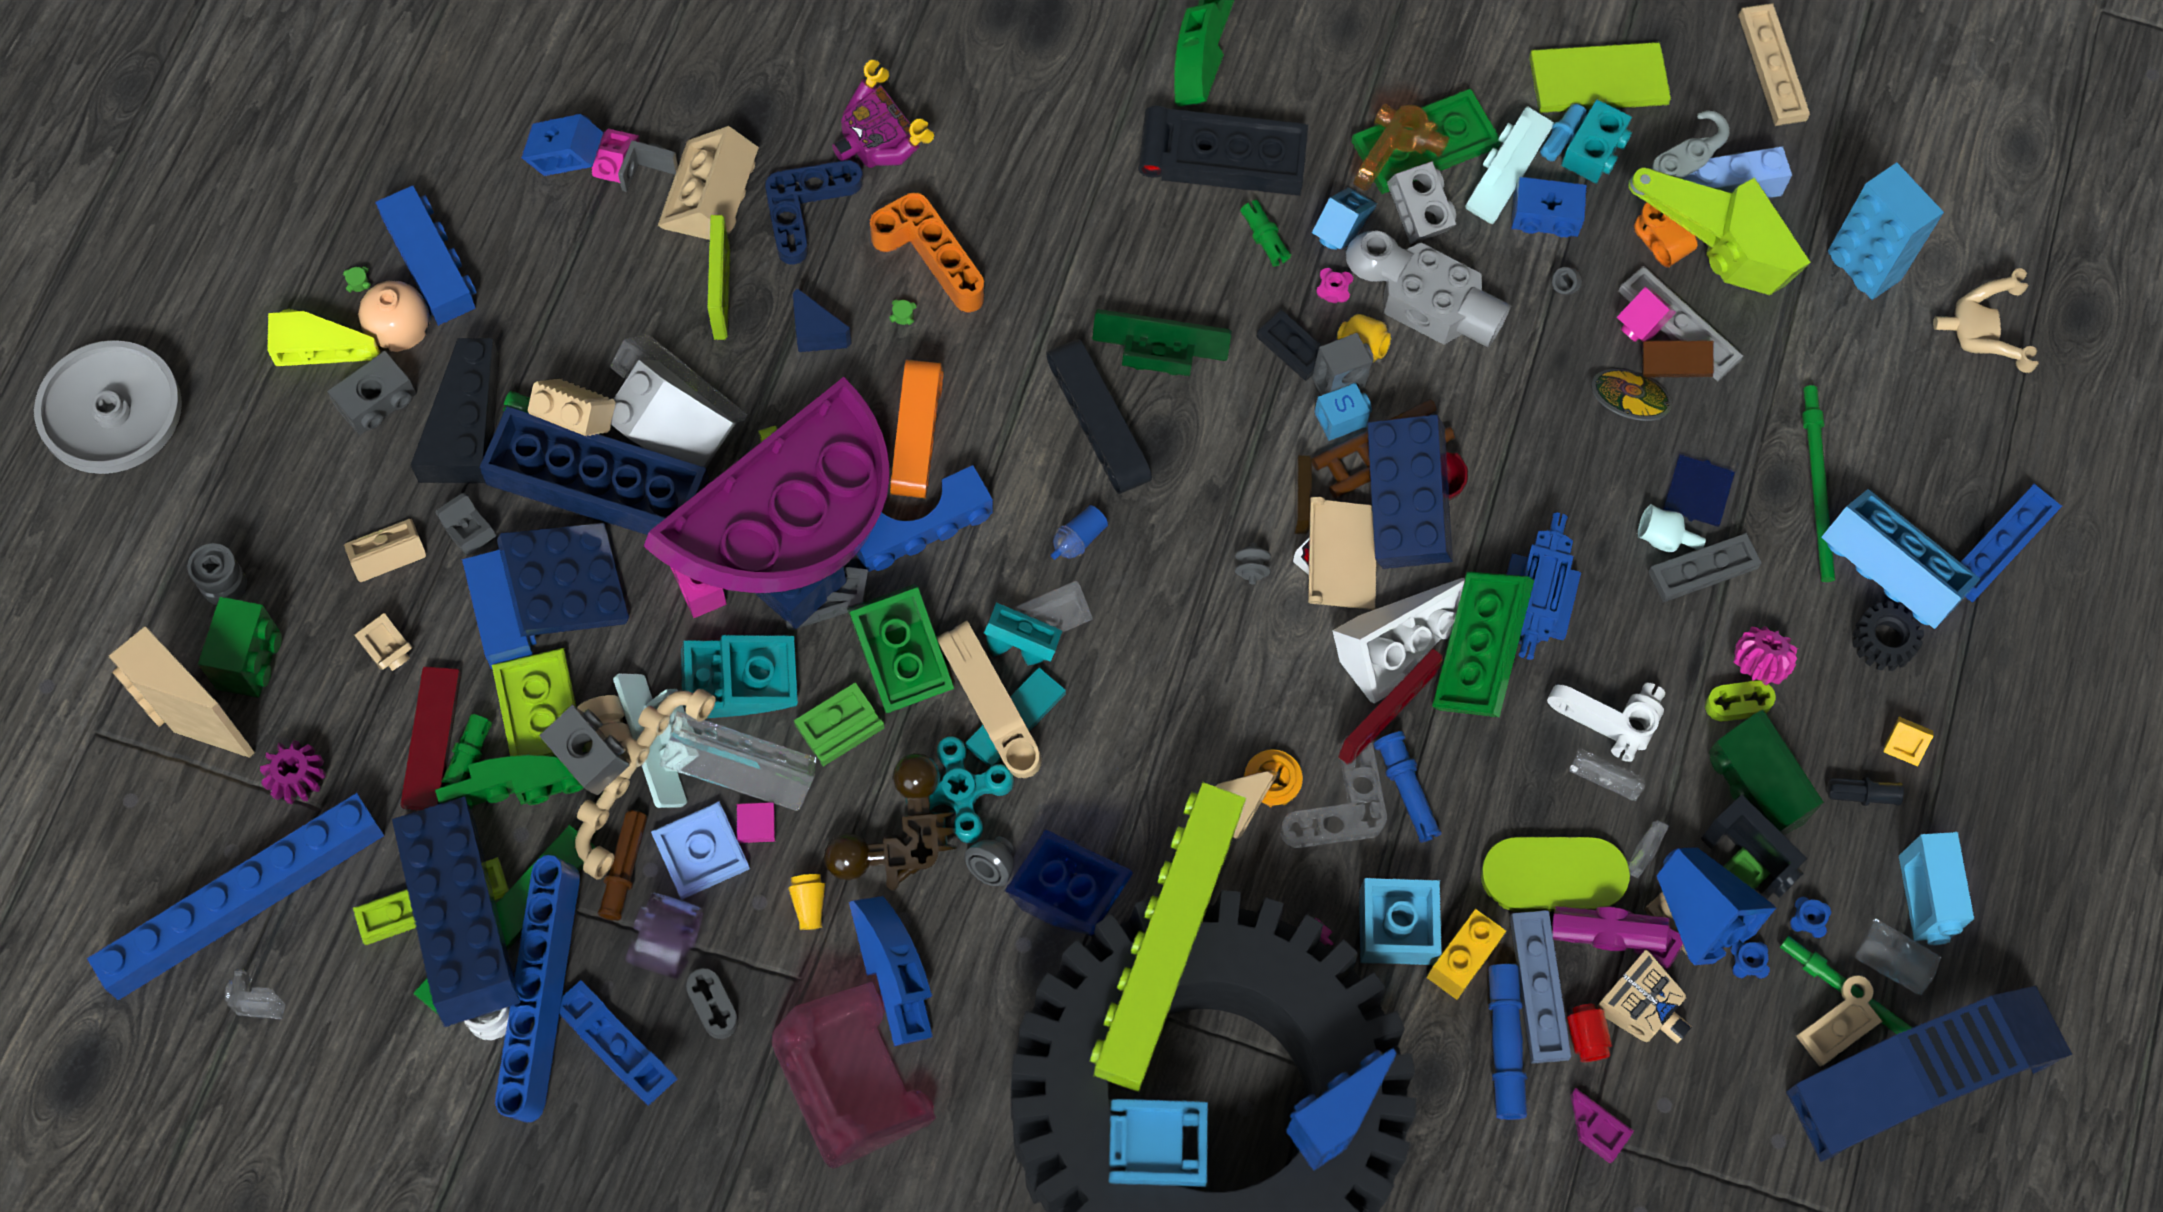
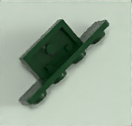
(1159, 342)

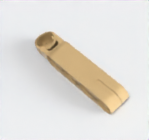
(991, 700)

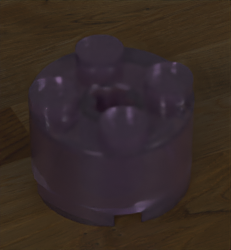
(665, 935)

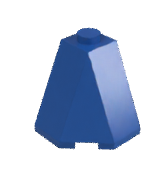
(1709, 904)

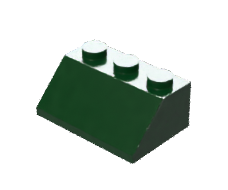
(1765, 773)

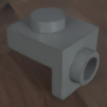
(465, 524)

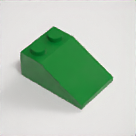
(900, 648)

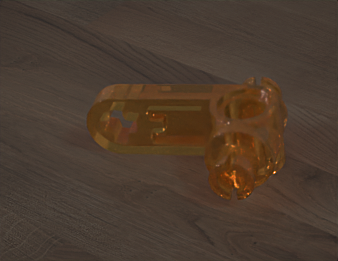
(1396, 136)

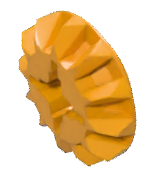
(1290, 775)

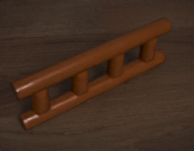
(1360, 443)

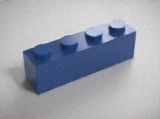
(426, 254)

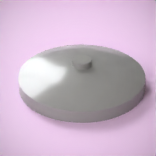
(107, 407)

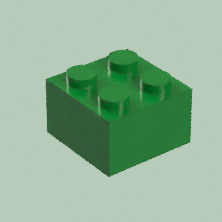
(240, 647)

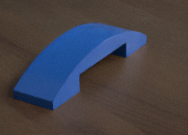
(615, 1044)

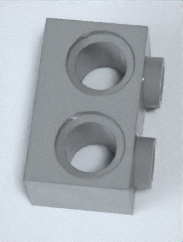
(1412, 204)

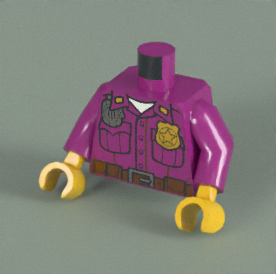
(876, 126)

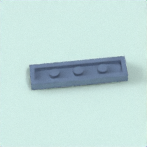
(1540, 987)

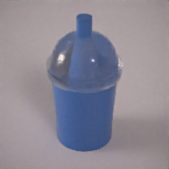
(1078, 533)

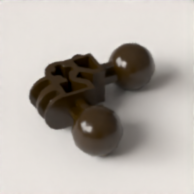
(915, 779)

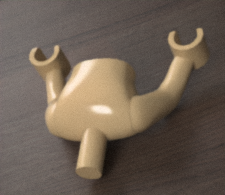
(1980, 326)

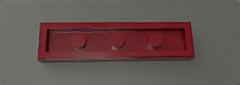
(1390, 707)
(430, 737)

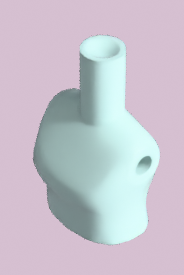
(1667, 530)

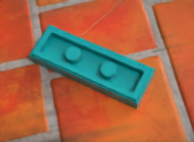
(1032, 702)

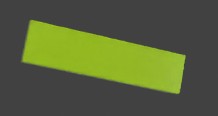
(394, 912)

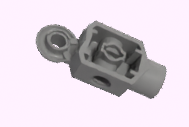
(1428, 289)

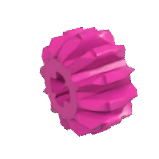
(1765, 655)

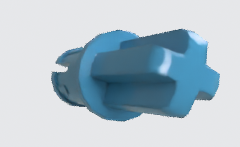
(1563, 132)

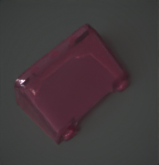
(847, 1076)

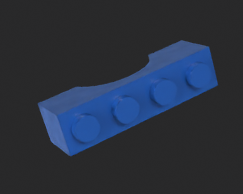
(961, 504)

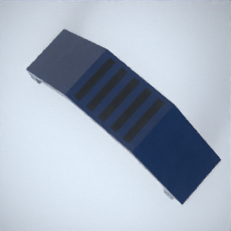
(1927, 1068)

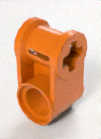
(1664, 236)

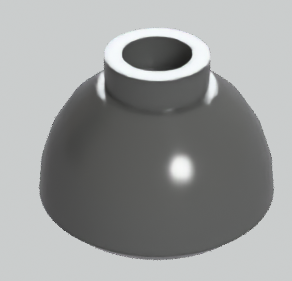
(991, 861)

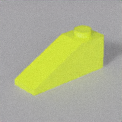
(309, 339)

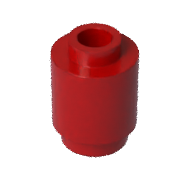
(1589, 1033)

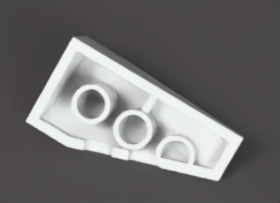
(1393, 639)

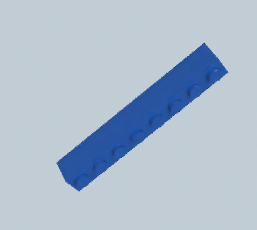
(235, 897)

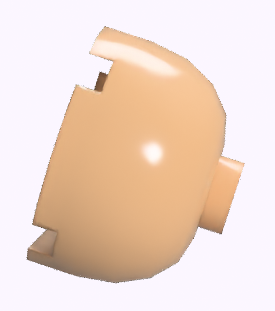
(394, 315)

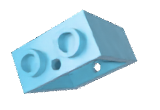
(1936, 887)

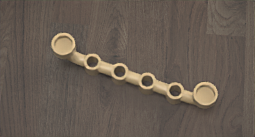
(655, 721)

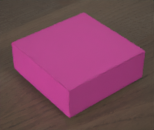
(755, 822)

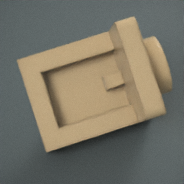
(384, 643)

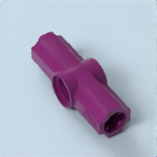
(1611, 929)

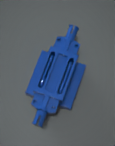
(1553, 586)

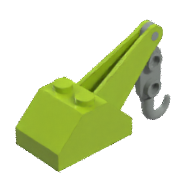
(1742, 229)

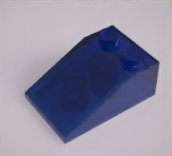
(1067, 884)

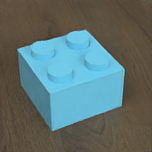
(1400, 921)

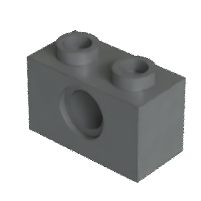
(378, 375)
(567, 739)

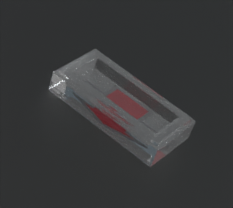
(1647, 848)

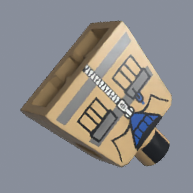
(1646, 1001)

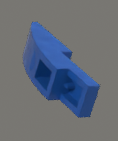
(899, 971)

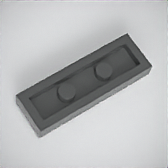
(1704, 567)

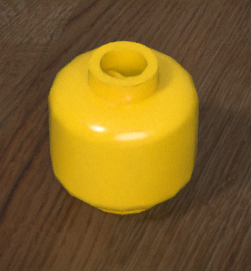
(1370, 331)

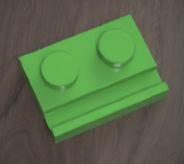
(839, 724)

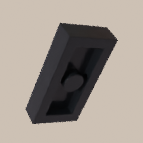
(1290, 344)

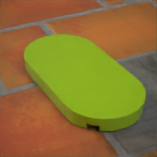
(1554, 872)

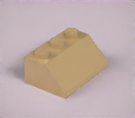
(709, 182)

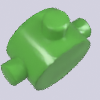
(357, 279)
(902, 312)

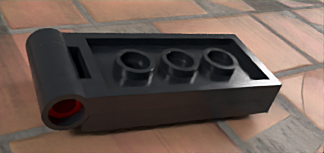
(1236, 155)

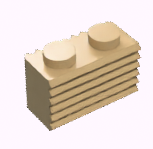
(571, 407)

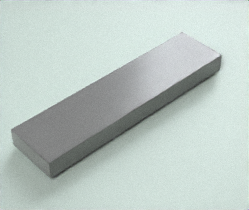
(1685, 323)

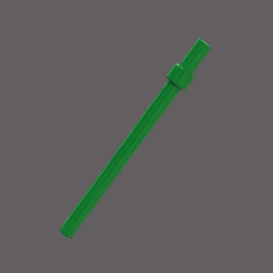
(1813, 421)
(1816, 965)

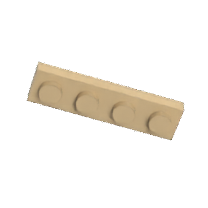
(1774, 64)

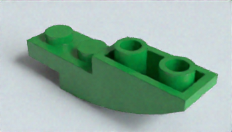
(1198, 50)
(527, 776)

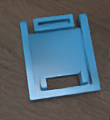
(1151, 1142)

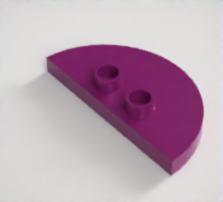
(788, 505)

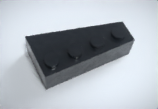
(461, 416)

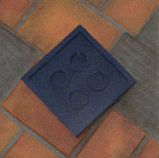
(562, 579)

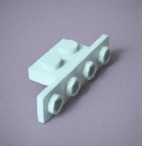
(1508, 164)
(634, 698)

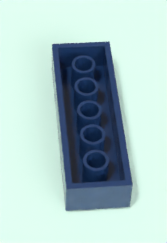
(588, 473)
(455, 912)

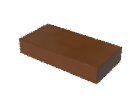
(1678, 358)

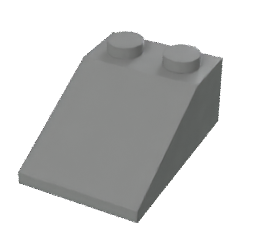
(668, 415)

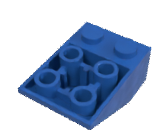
(1329, 1123)

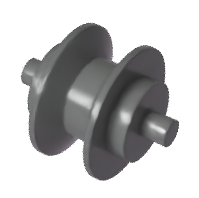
(1252, 563)

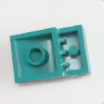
(742, 673)

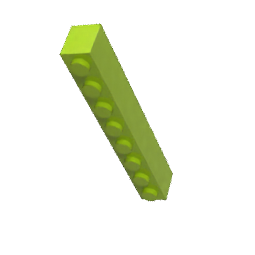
(1169, 937)

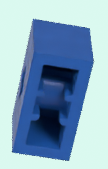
(562, 144)
(1548, 207)

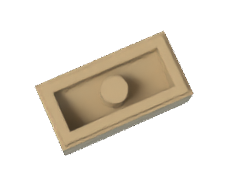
(385, 550)

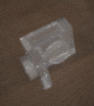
(257, 1003)

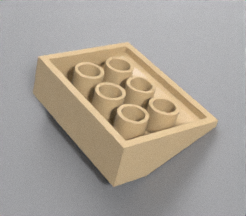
(173, 695)

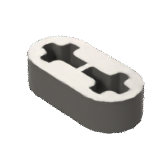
(704, 1007)

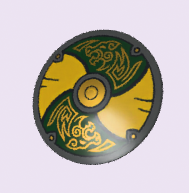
(1631, 395)

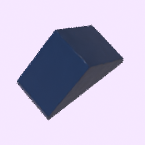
(817, 327)

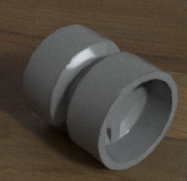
(216, 573)

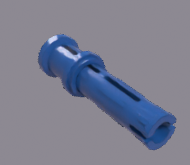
(1402, 771)

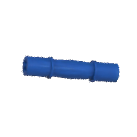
(1507, 1042)

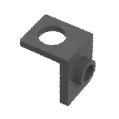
(647, 155)

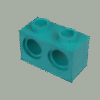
(1596, 141)

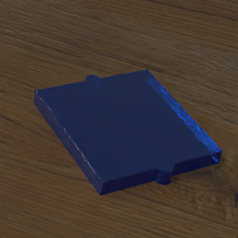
(1699, 490)

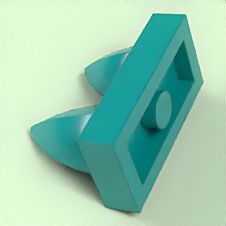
(1012, 628)

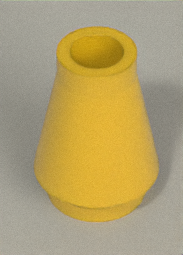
(808, 899)

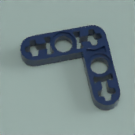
(791, 200)

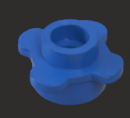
(1820, 913)
(1758, 952)

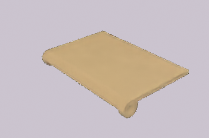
(1341, 554)

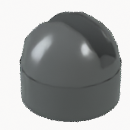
(1563, 284)

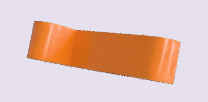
(935, 254)
(916, 428)

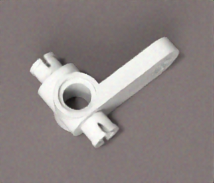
(1609, 722)

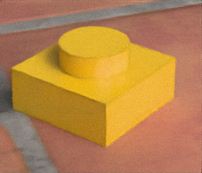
(1908, 741)

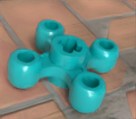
(975, 784)

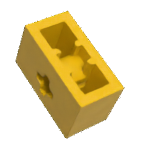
(1466, 954)

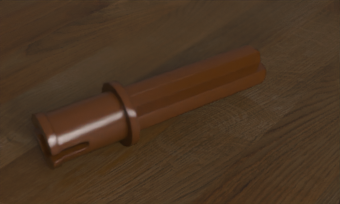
(622, 868)

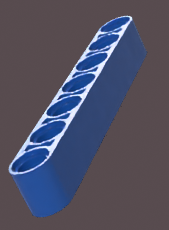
(545, 1004)

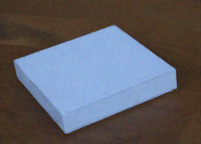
(700, 850)

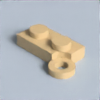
(1842, 1024)

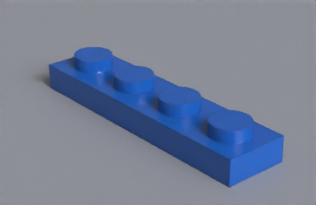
(2009, 537)

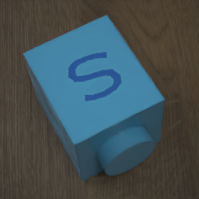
(1343, 411)

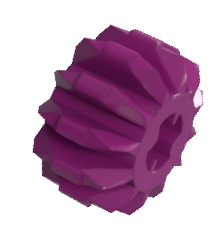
(295, 759)

